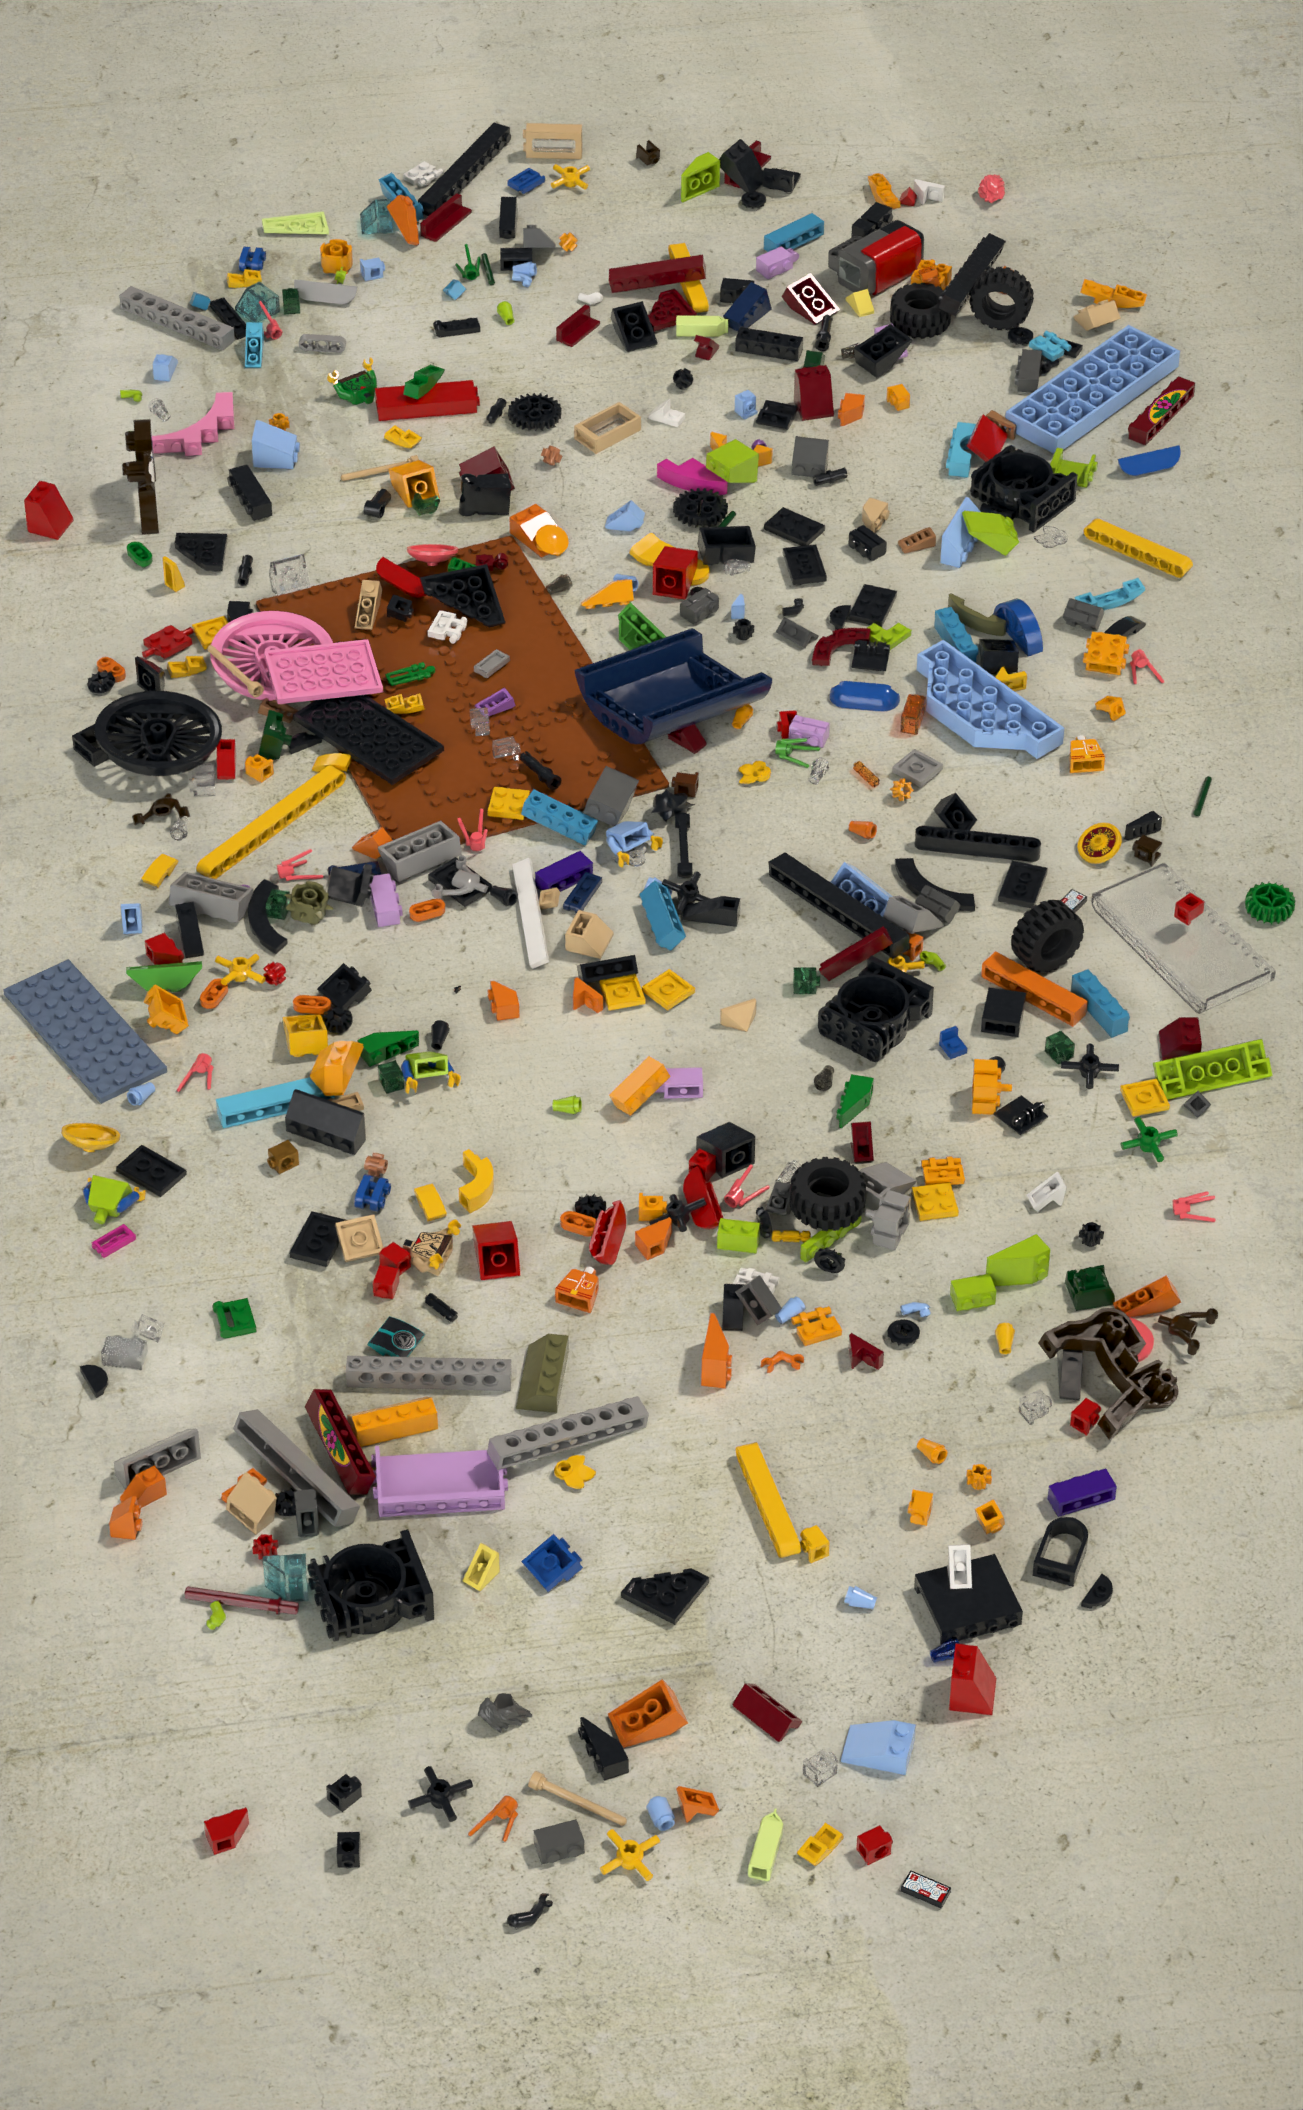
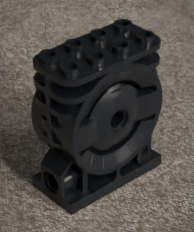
(1024, 485)
(875, 1009)
(366, 1599)

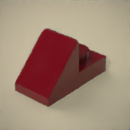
(706, 347)
(688, 738)
(862, 1141)
(863, 1351)

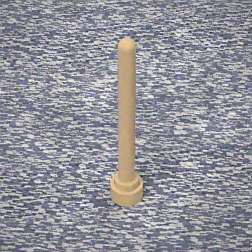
(381, 469)
(254, 688)
(539, 1782)

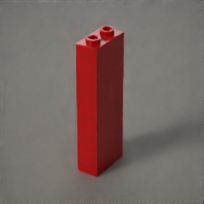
(441, 400)

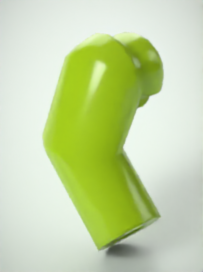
(135, 394)
(932, 959)
(217, 1617)

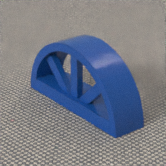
(1021, 625)

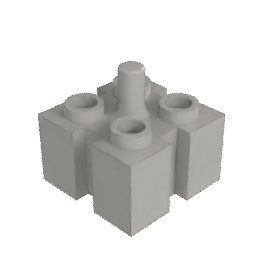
(890, 1219)

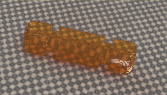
(866, 774)

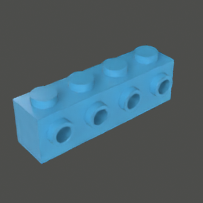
(392, 187)
(795, 233)
(954, 633)
(539, 809)
(662, 915)
(1100, 1003)

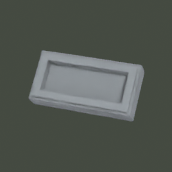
(491, 663)

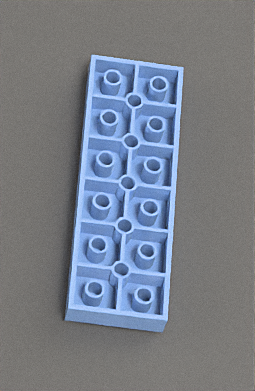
(1092, 389)

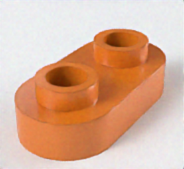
(112, 666)
(427, 910)
(213, 994)
(311, 1004)
(578, 1223)

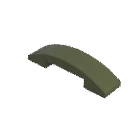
(990, 625)

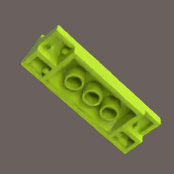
(1213, 1069)

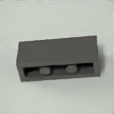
(1028, 370)

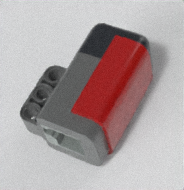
(878, 258)

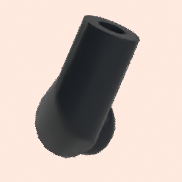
(1047, 364)
(795, 609)

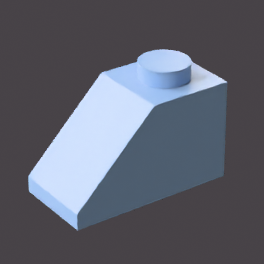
(164, 367)
(626, 518)
(131, 918)

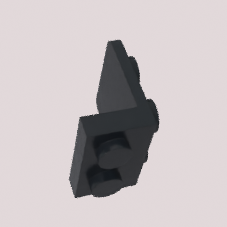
(780, 179)
(350, 886)

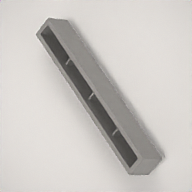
(296, 1466)

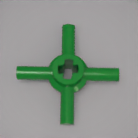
(1149, 1139)

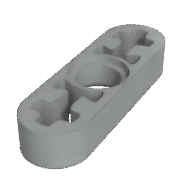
(326, 338)

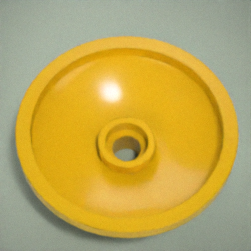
(90, 1136)

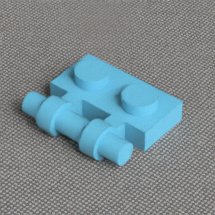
(1047, 346)

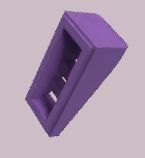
(503, 700)

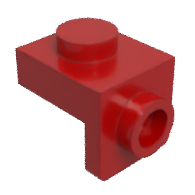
(784, 722)

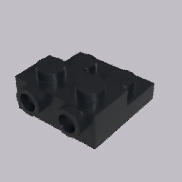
(345, 987)

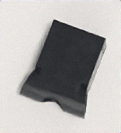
(485, 494)

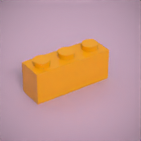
(639, 1085)

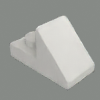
(928, 190)
(665, 415)
(1049, 1190)
(959, 1566)

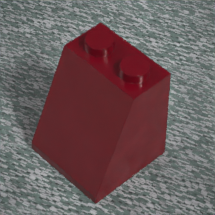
(813, 392)
(486, 463)

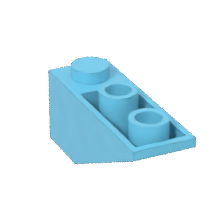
(254, 344)

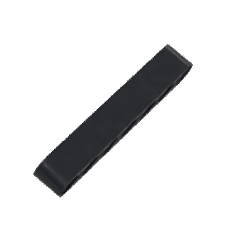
(977, 843)

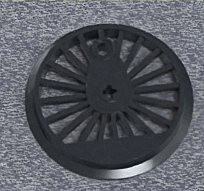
(158, 735)

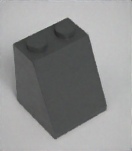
(611, 796)

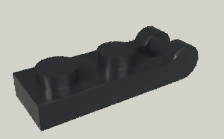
(456, 327)

